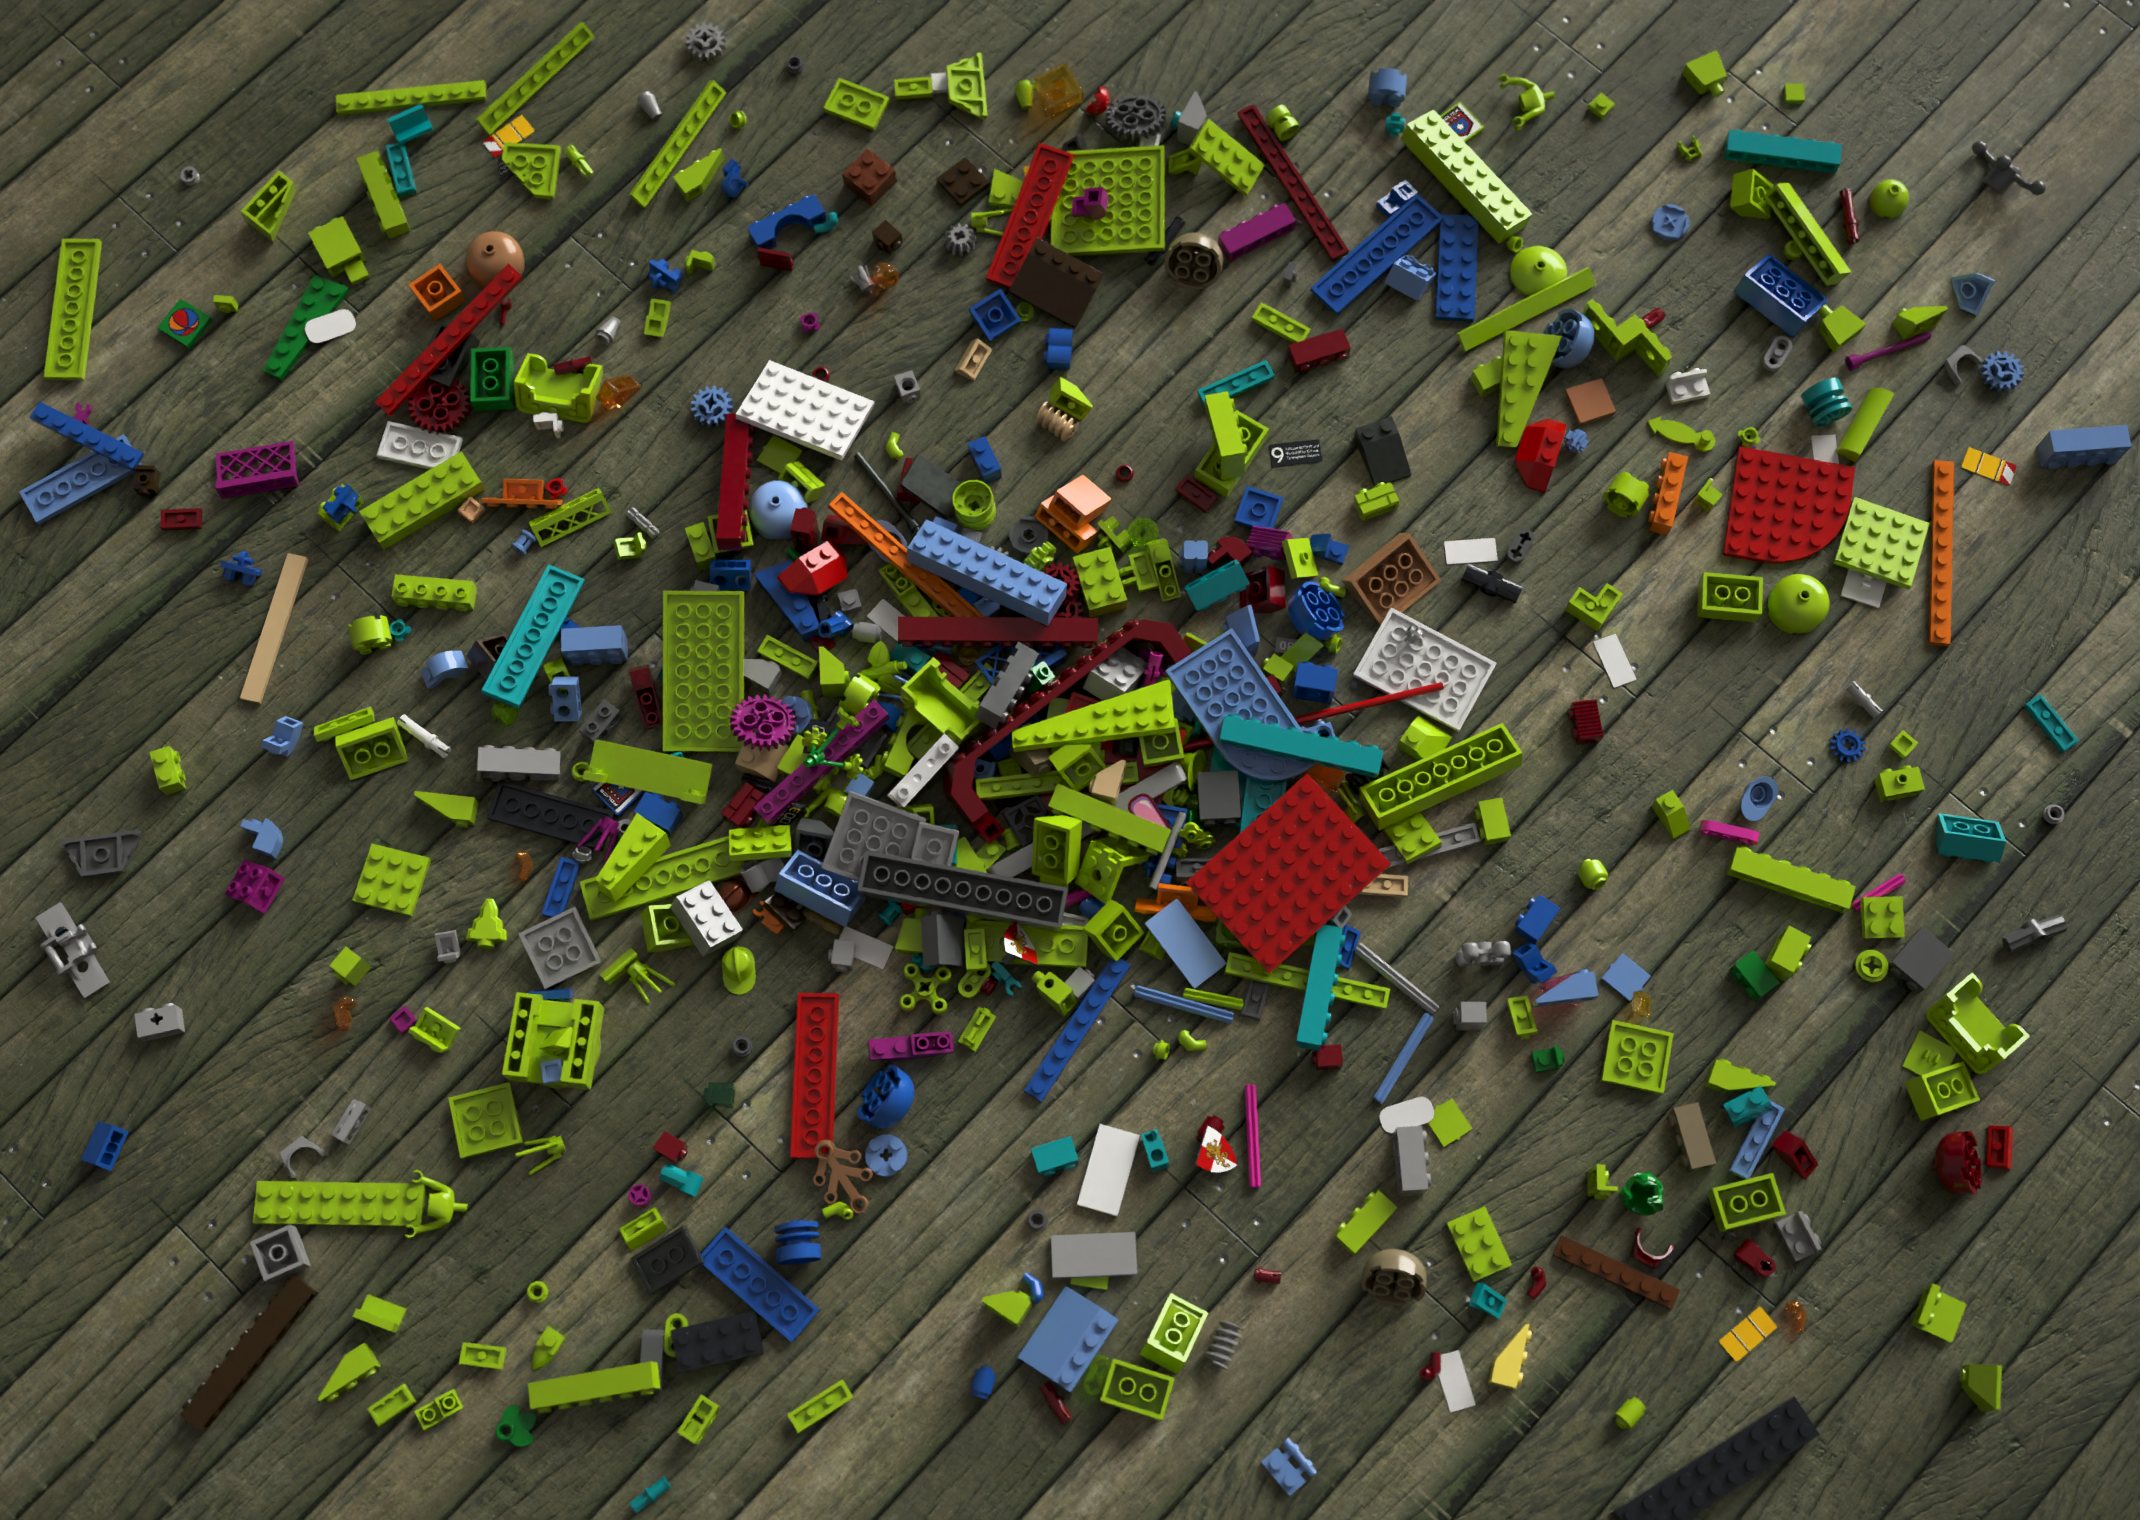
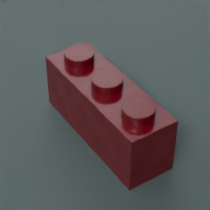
(1319, 351)
(804, 530)

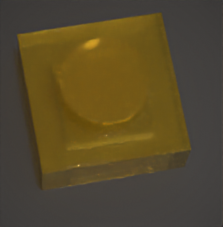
(1641, 1003)

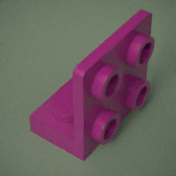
(255, 885)

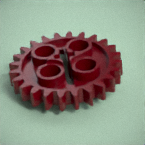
(439, 406)

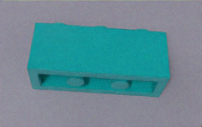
(1217, 585)

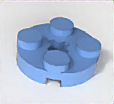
(803, 713)
(877, 1147)

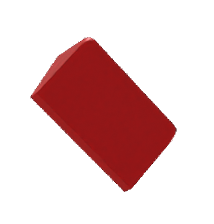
(1999, 1147)

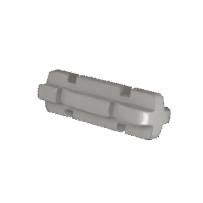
(642, 522)

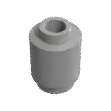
(867, 632)

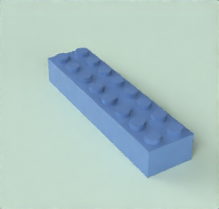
(986, 572)

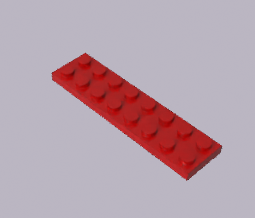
(1030, 212)
(814, 1073)

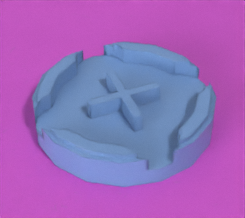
(1669, 222)

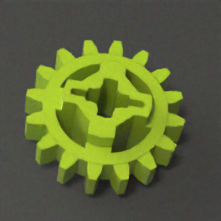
(1041, 557)

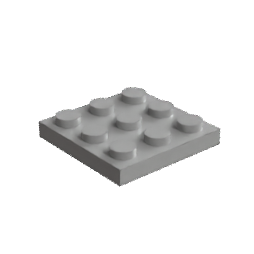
(560, 947)

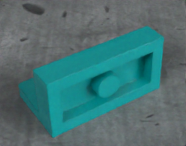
(410, 124)

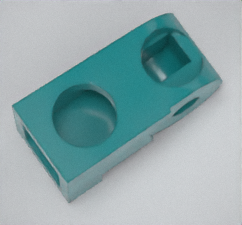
(1154, 1151)

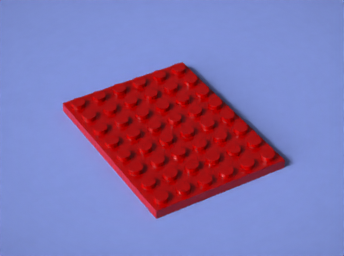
(1288, 873)

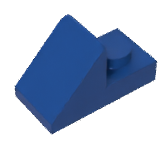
(1328, 549)

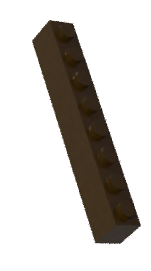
(249, 1353)

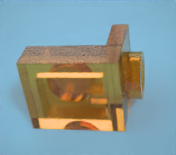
(342, 1015)

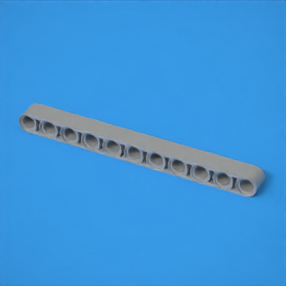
(1153, 786)

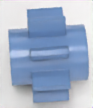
(1576, 441)

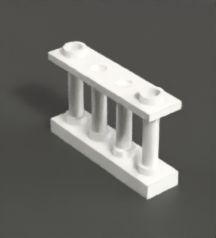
(923, 771)

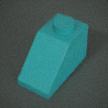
(912, 656)

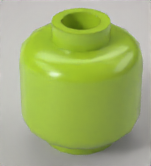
(1592, 874)

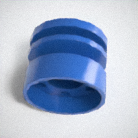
(797, 1241)

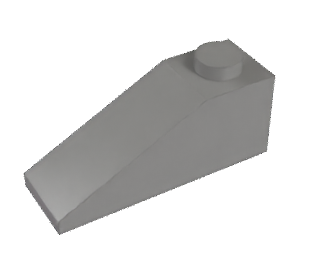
(762, 674)

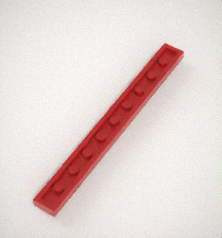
(449, 340)

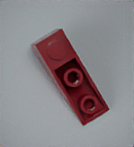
(839, 532)
(646, 696)

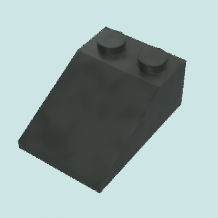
(456, 361)
(1382, 451)

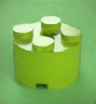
(1626, 495)
(369, 634)
(859, 694)

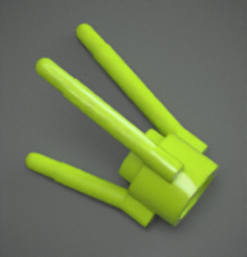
(979, 220)
(1353, 810)
(640, 973)
(553, 1145)

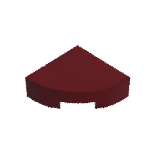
(818, 642)

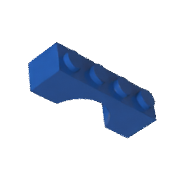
(806, 212)

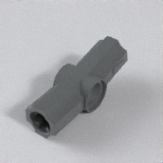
(2034, 933)

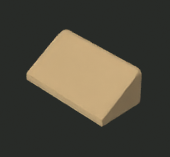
(973, 359)

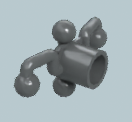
(2004, 173)

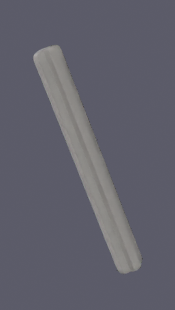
(1396, 978)

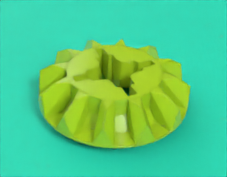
(1878, 960)

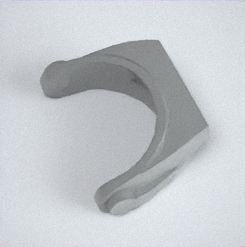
(1951, 362)
(299, 1143)

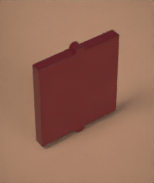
(775, 259)

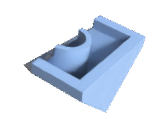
(1972, 291)

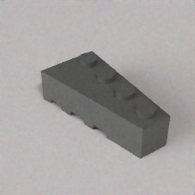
(1007, 686)

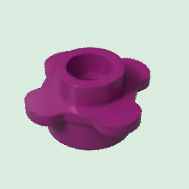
(809, 317)

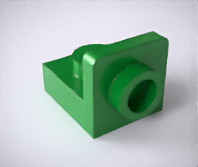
(1041, 675)
(1547, 1059)

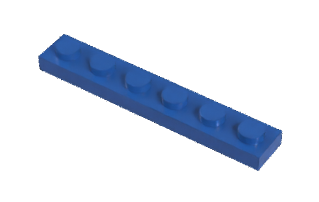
(87, 436)

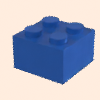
(1315, 682)

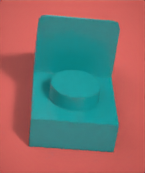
(1487, 1301)

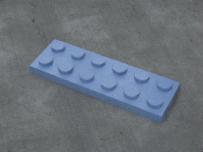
(73, 484)

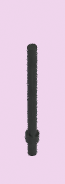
(912, 524)

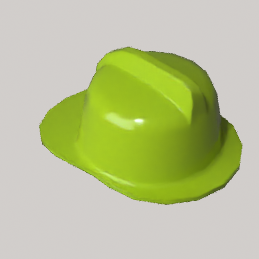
(1191, 765)
(738, 970)

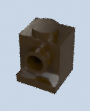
(152, 478)

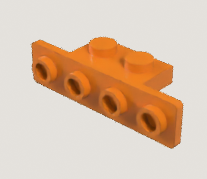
(522, 492)
(1167, 894)

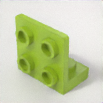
(1938, 1313)

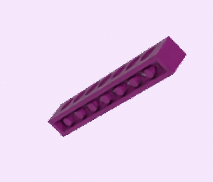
(804, 778)

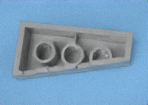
(517, 763)

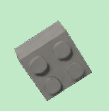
(280, 1254)

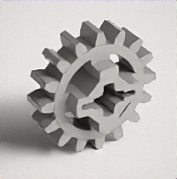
(706, 41)

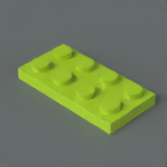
(1226, 157)

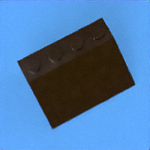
(1056, 283)

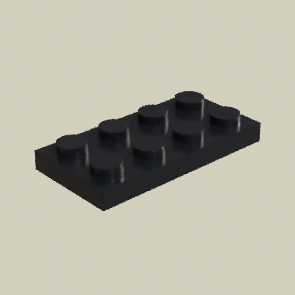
(717, 1341)

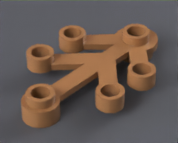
(840, 1173)

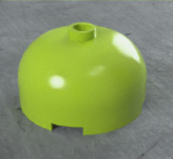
(1792, 611)

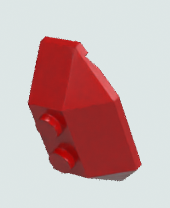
(1539, 452)
(815, 571)

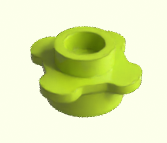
(1751, 431)

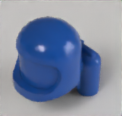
(732, 183)

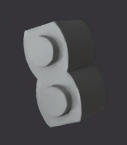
(760, 873)

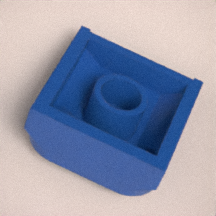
(994, 315)

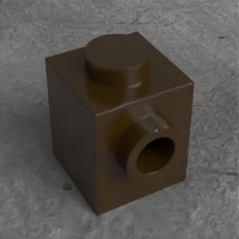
(887, 237)

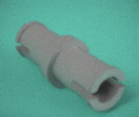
(1864, 699)

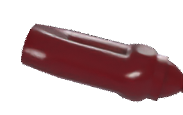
(1654, 317)

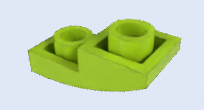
(438, 1410)

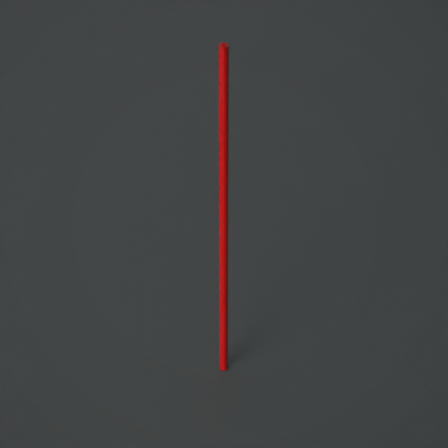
(1341, 710)

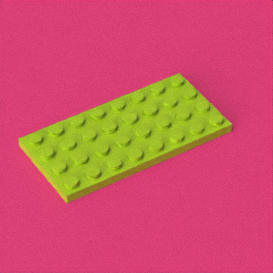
(702, 669)

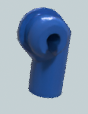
(1035, 1287)

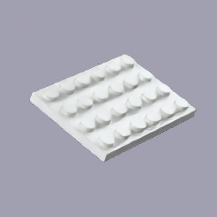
(805, 410)
(1434, 658)

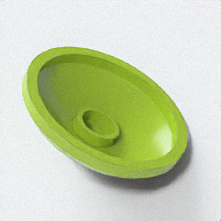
(1529, 277)

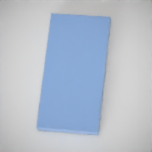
(1185, 943)

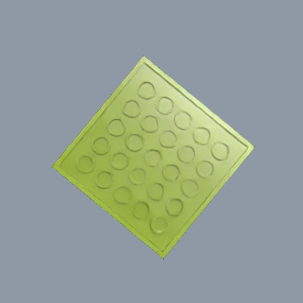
(1134, 208)

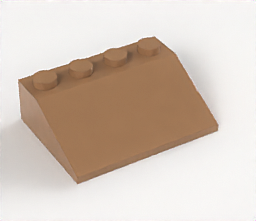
(1391, 578)

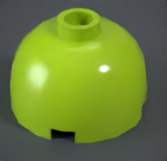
(1889, 199)

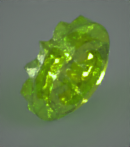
(1136, 526)

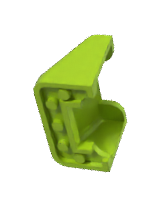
(566, 394)
(941, 703)
(1973, 1028)

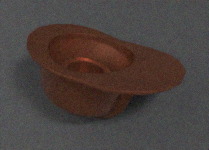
(736, 894)

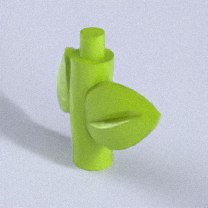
(883, 669)

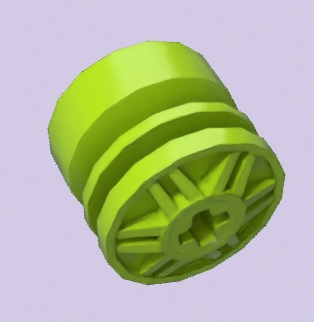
(974, 495)

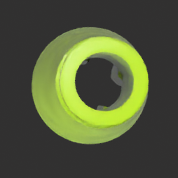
(1024, 94)

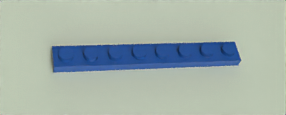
(1076, 1029)

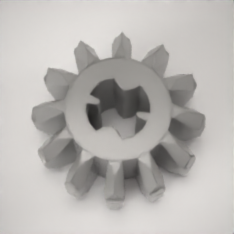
(960, 239)

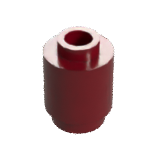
(1213, 1122)

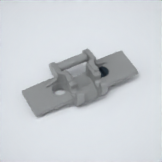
(77, 944)

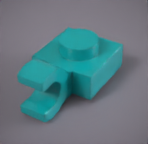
(1001, 974)

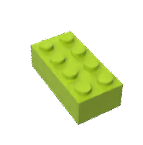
(1208, 469)

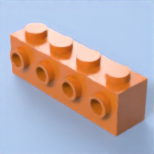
(1668, 493)

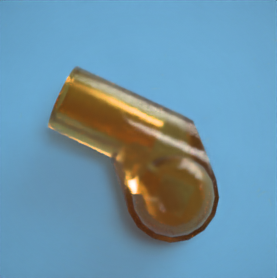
(526, 864)
(1800, 1314)

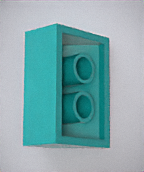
(1969, 838)

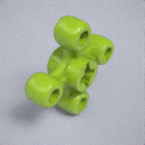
(918, 994)

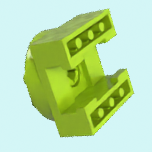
(533, 1023)

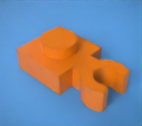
(769, 920)

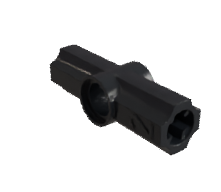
(1492, 583)

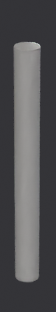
(1167, 850)

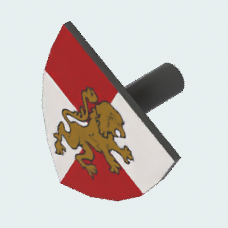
(1018, 945)
(1215, 1152)

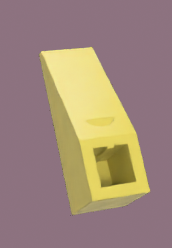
(1507, 1365)

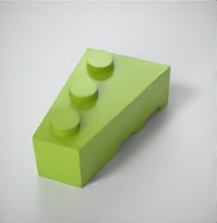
(270, 205)

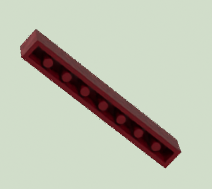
(734, 484)

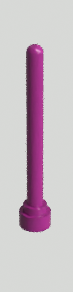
(1855, 361)

